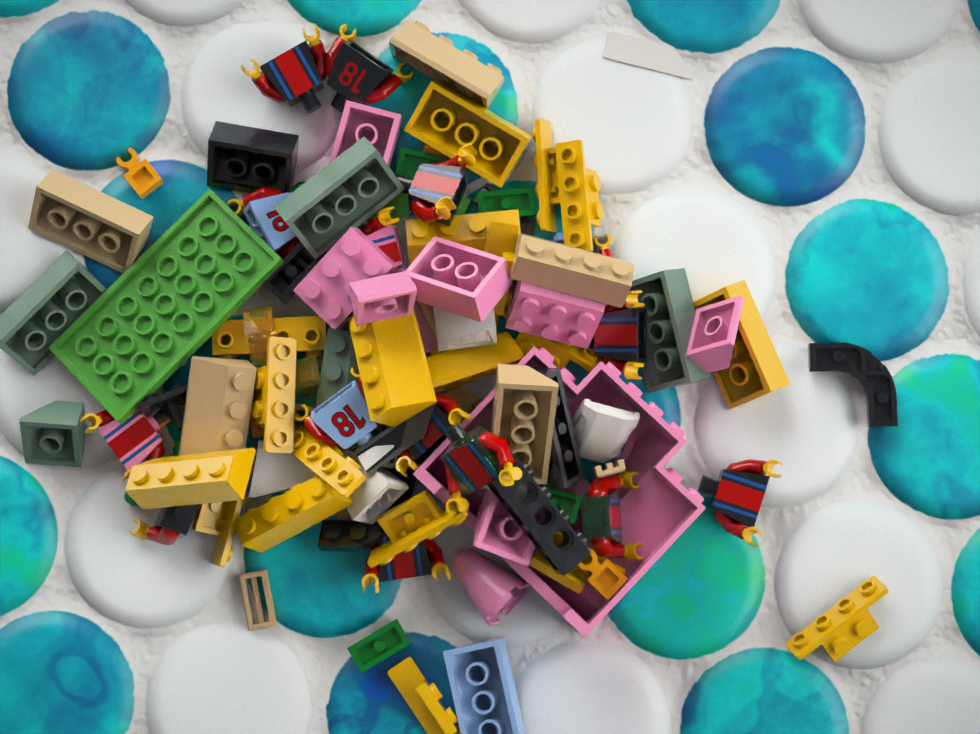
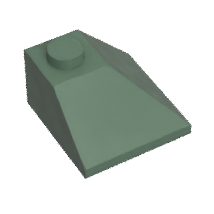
(54, 434)

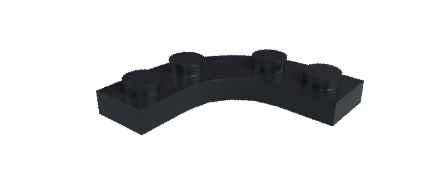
(867, 369)
(356, 535)

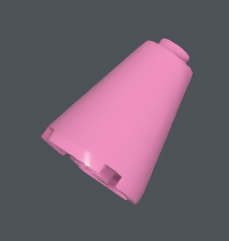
(488, 584)

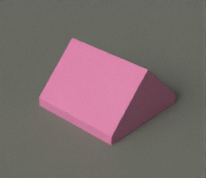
(382, 298)

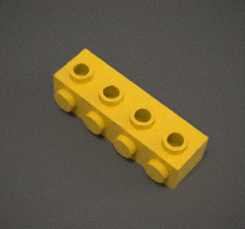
(309, 332)
(289, 514)

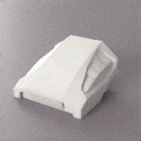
(460, 332)
(602, 430)

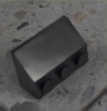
(251, 158)

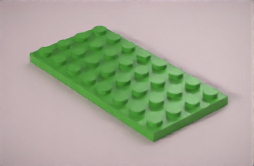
(166, 305)

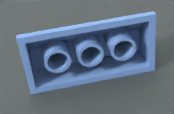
(484, 688)

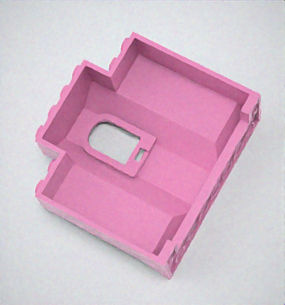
(649, 515)

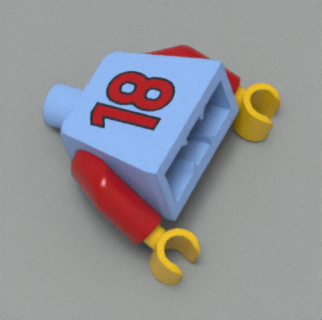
(266, 221)
(341, 418)

